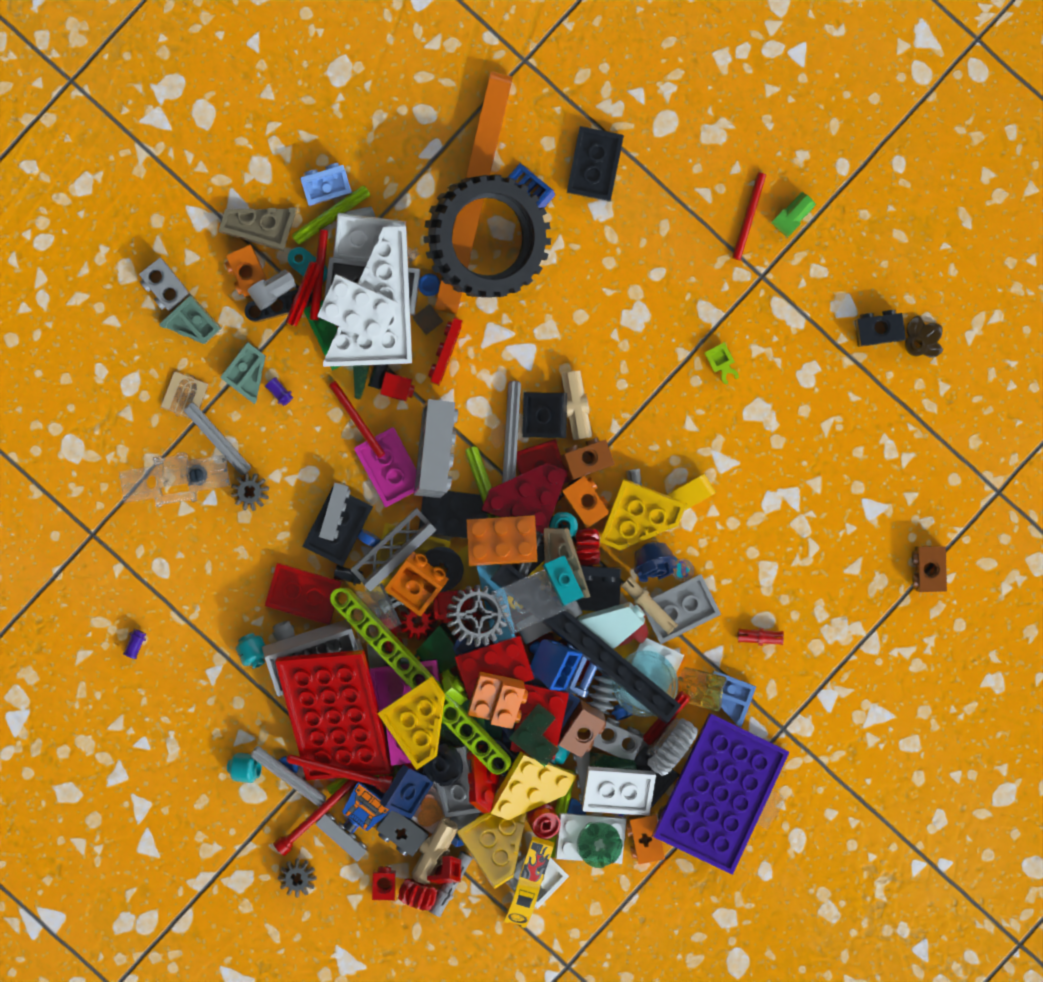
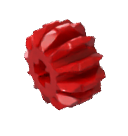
(588, 546)
(410, 624)
(417, 894)

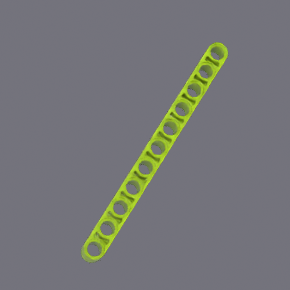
(409, 676)

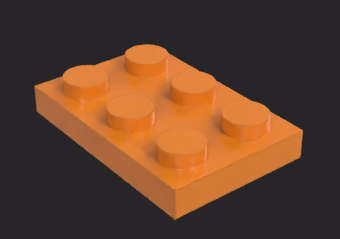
(502, 540)

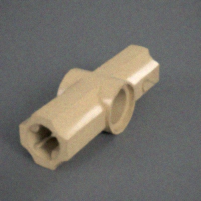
(577, 405)
(434, 849)

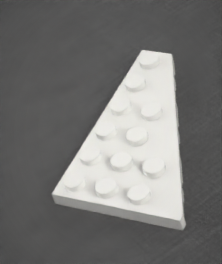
(388, 276)

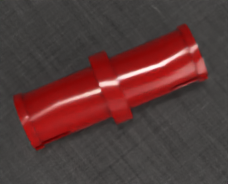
(760, 636)

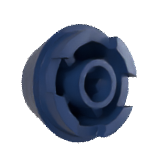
(654, 561)

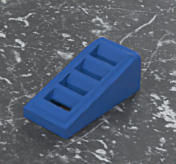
(546, 197)

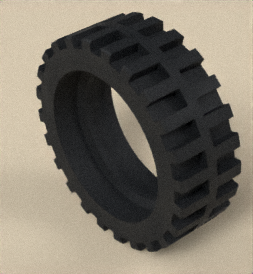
(531, 225)

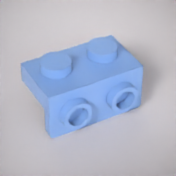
(325, 184)

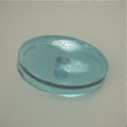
(658, 670)

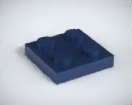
(406, 791)

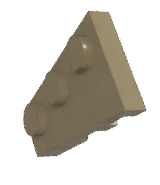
(260, 226)
(559, 543)

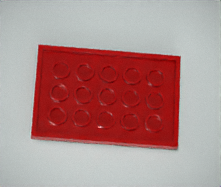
(334, 712)

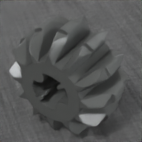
(242, 491)
(288, 877)

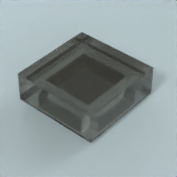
(427, 319)

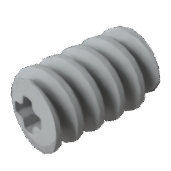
(603, 693)

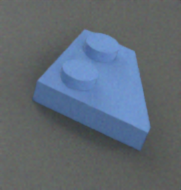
(736, 698)

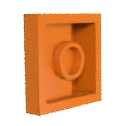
(417, 583)
(497, 699)

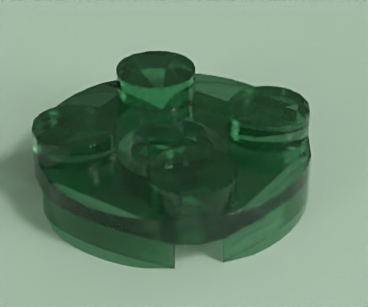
(604, 856)

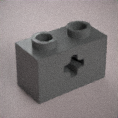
(405, 845)

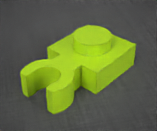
(720, 359)
(454, 687)

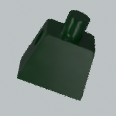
(439, 647)

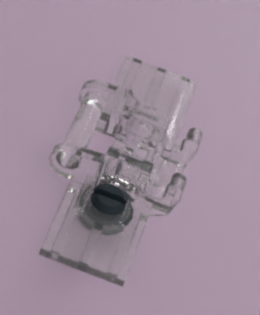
(173, 471)

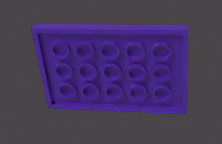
(720, 793)

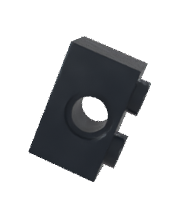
(893, 331)

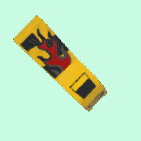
(529, 881)

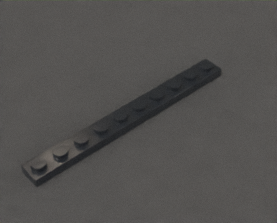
(601, 655)

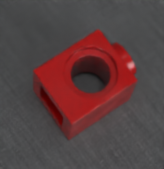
(397, 387)
(380, 893)

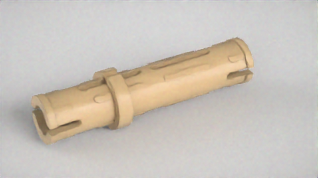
(649, 605)

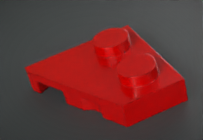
(481, 784)

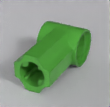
(790, 218)

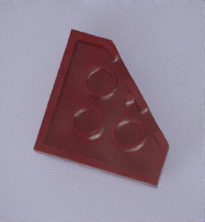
(527, 495)

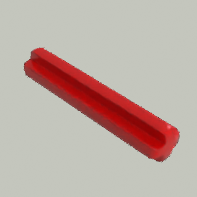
(303, 293)
(659, 726)

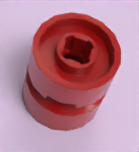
(543, 821)

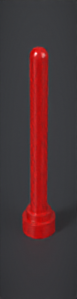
(381, 782)
(284, 843)

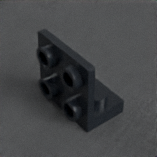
(603, 587)

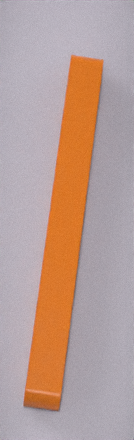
(479, 164)

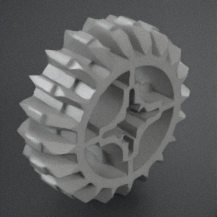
(477, 605)
(673, 748)

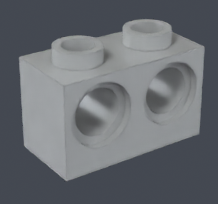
(168, 281)
(614, 745)

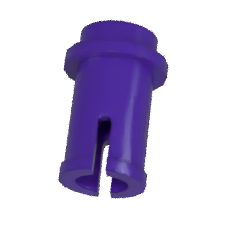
(279, 391)
(134, 643)

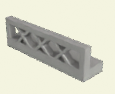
(399, 555)

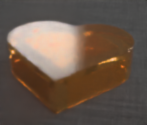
(430, 812)

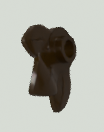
(926, 336)

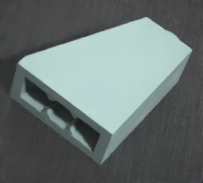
(614, 623)

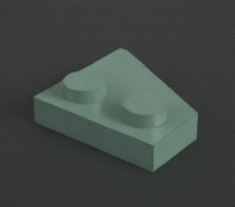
(192, 321)
(245, 372)

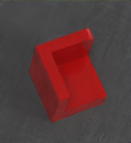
(447, 872)

